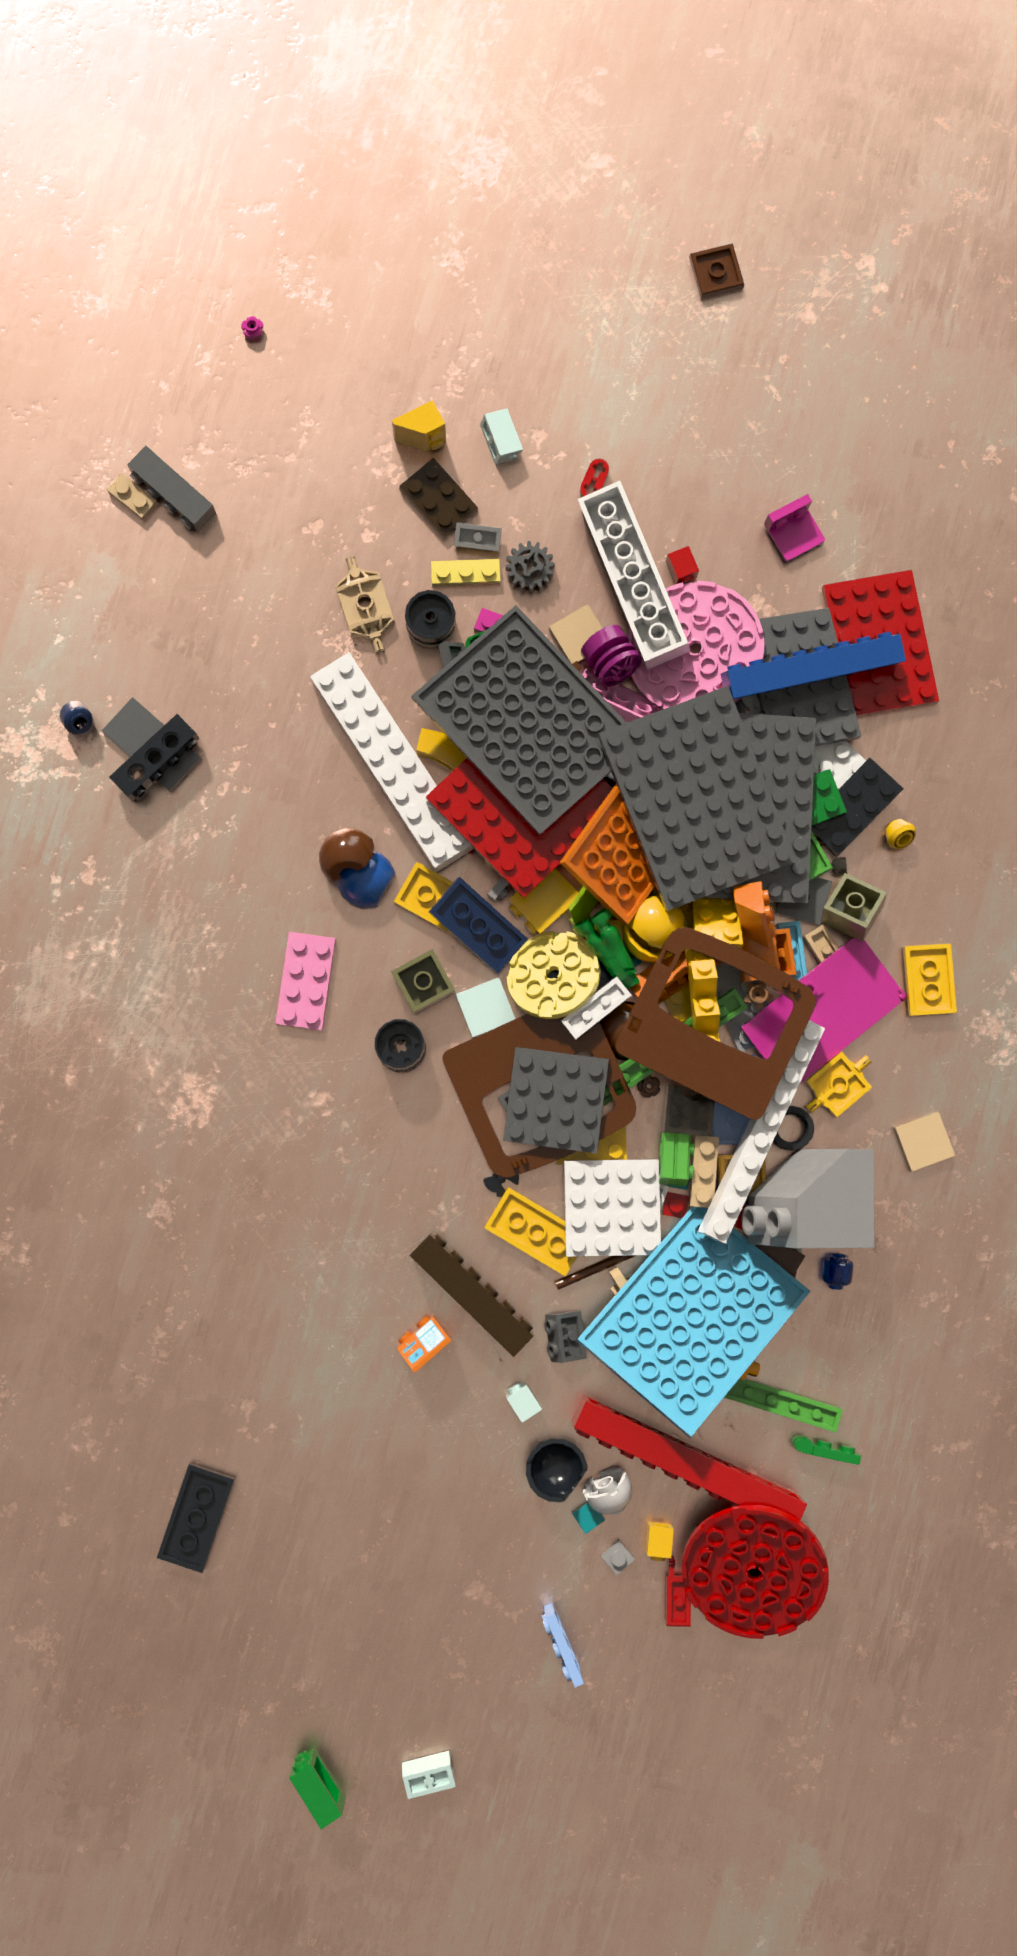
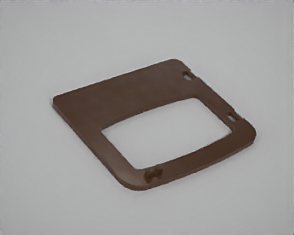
(699, 1061)
(487, 1064)

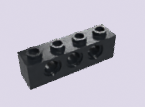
(158, 744)

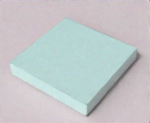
(485, 1007)

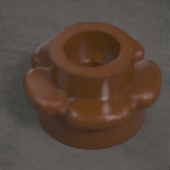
(648, 1092)

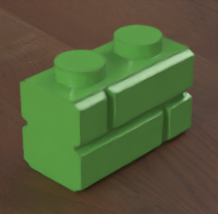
(674, 1159)

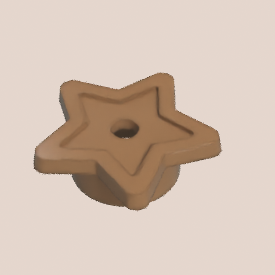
(752, 998)

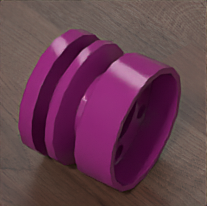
(611, 655)

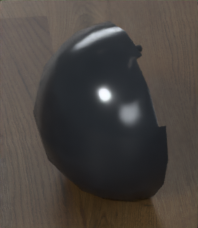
(555, 1469)

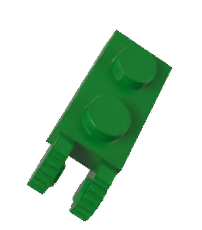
(824, 1449)

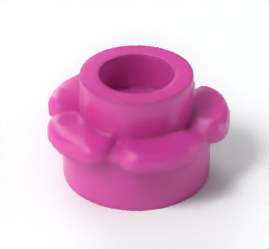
(256, 331)

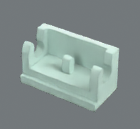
(501, 436)
(428, 1774)

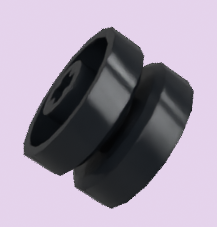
(421, 609)

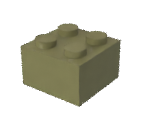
(853, 907)
(423, 981)

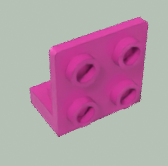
(794, 528)

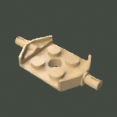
(368, 621)

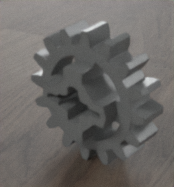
(522, 562)

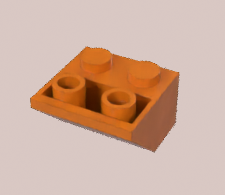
(754, 913)
(779, 955)

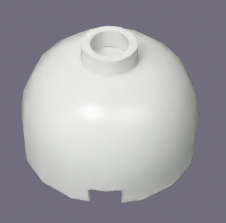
(609, 1492)

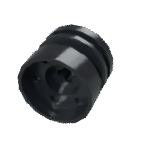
(400, 1032)

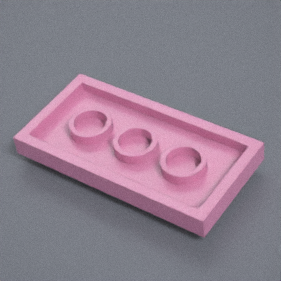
(305, 981)

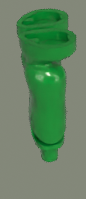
(608, 946)

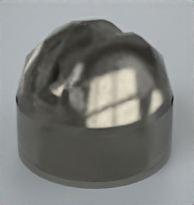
(839, 866)

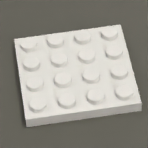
(612, 1207)

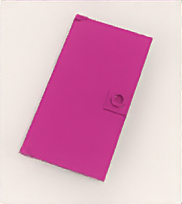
(850, 997)

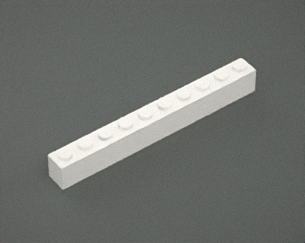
(756, 1143)

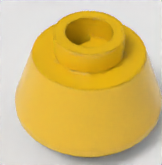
(900, 834)

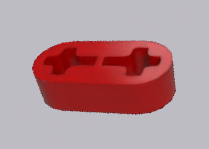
(589, 476)

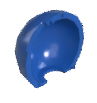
(367, 885)

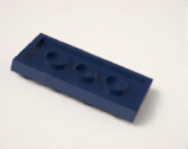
(478, 925)

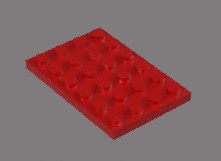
(876, 607)

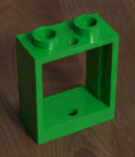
(317, 1788)

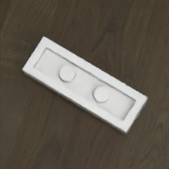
(596, 1008)

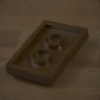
(438, 498)

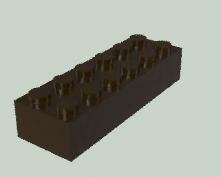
(472, 1294)

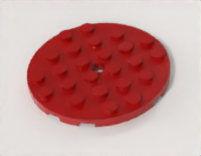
(748, 1537)

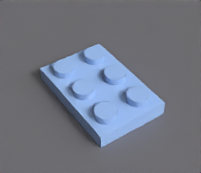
(562, 1645)

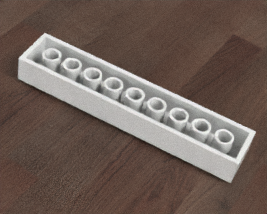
(388, 758)

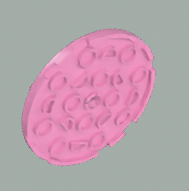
(721, 625)

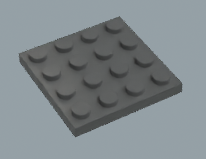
(556, 1100)

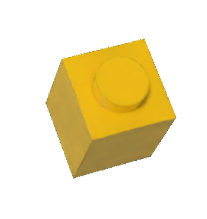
(659, 1541)

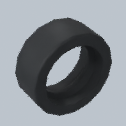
(808, 1131)

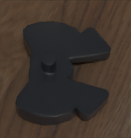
(494, 1182)

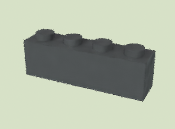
(171, 488)

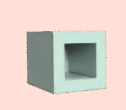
(523, 1401)

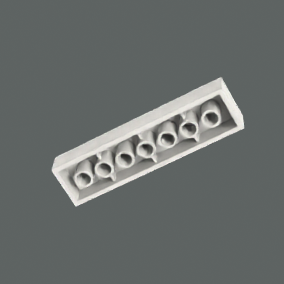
(634, 575)

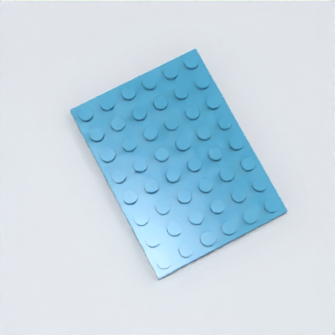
(693, 1320)

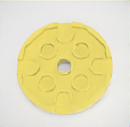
(553, 997)

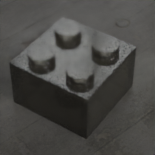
(687, 1112)

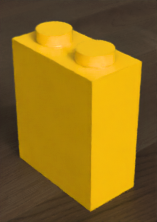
(544, 903)

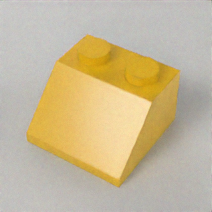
(420, 428)

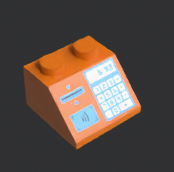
(424, 1342)

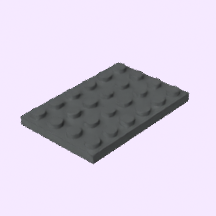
(826, 699)

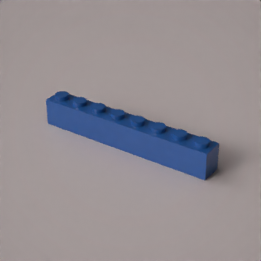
(814, 666)

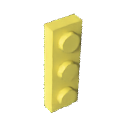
(465, 572)

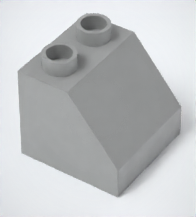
(815, 1201)

